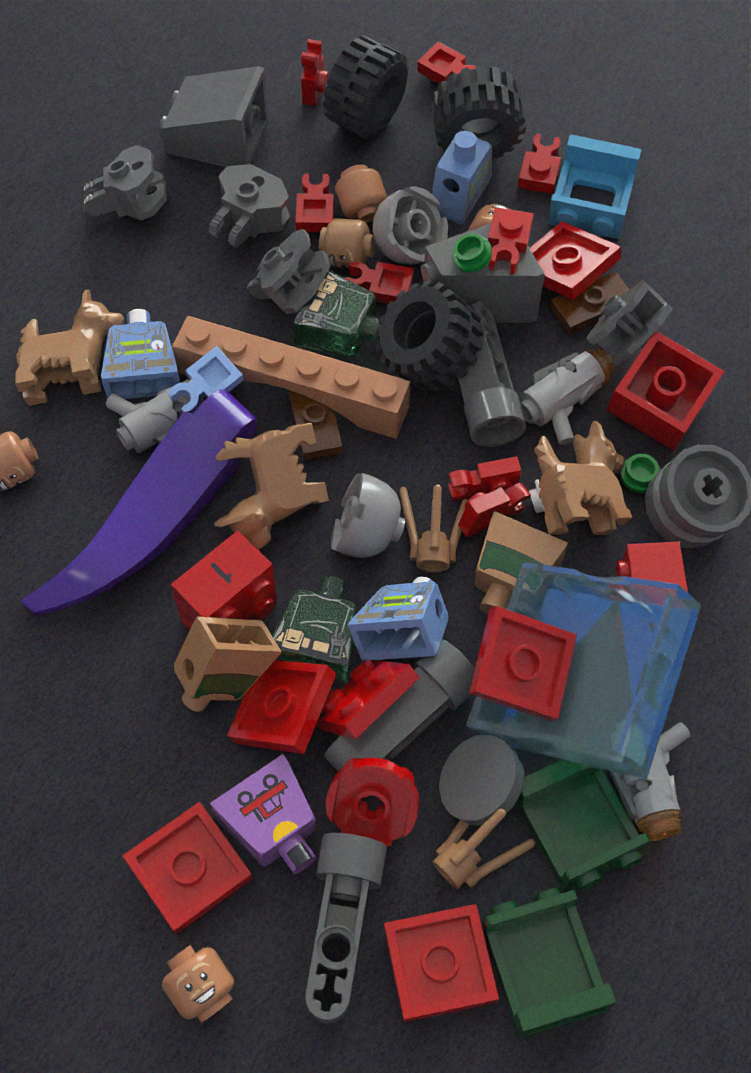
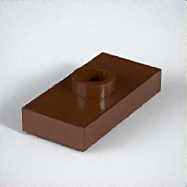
(586, 307)
(324, 426)

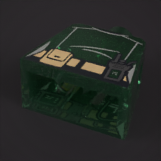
(337, 317)
(317, 628)

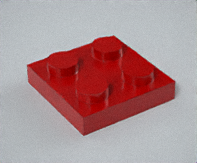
(573, 259)
(523, 664)
(365, 697)
(283, 706)
(187, 867)
(440, 963)

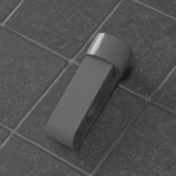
(488, 392)
(441, 685)
(350, 868)

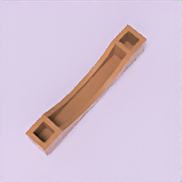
(358, 393)

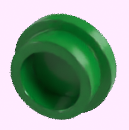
(471, 253)
(638, 472)

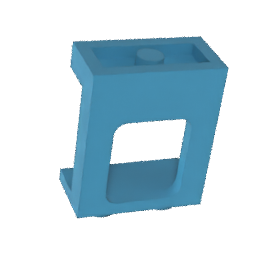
(601, 167)

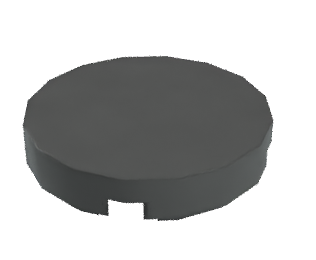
(481, 779)

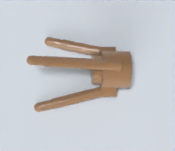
(433, 550)
(459, 860)

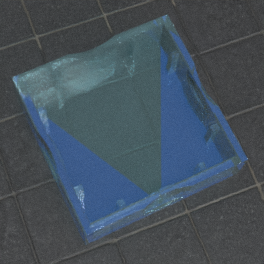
(619, 673)

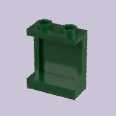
(579, 823)
(545, 963)

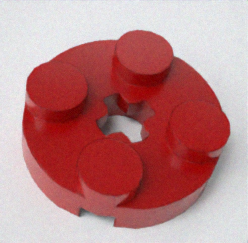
(378, 778)

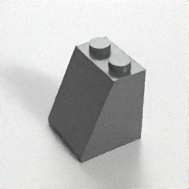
(217, 117)
(507, 296)

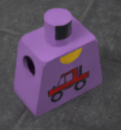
(269, 816)

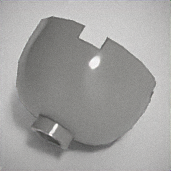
(408, 224)
(368, 518)

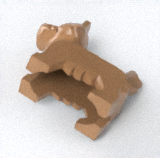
(64, 354)
(277, 480)
(584, 488)

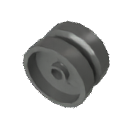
(699, 496)

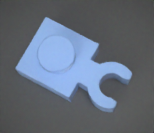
(207, 376)

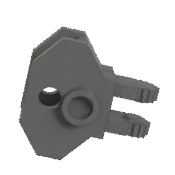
(126, 186)
(250, 207)
(288, 273)
(629, 322)

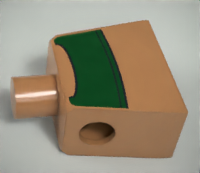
(503, 553)
(223, 659)

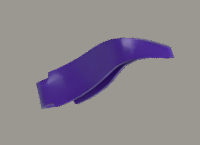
(157, 505)

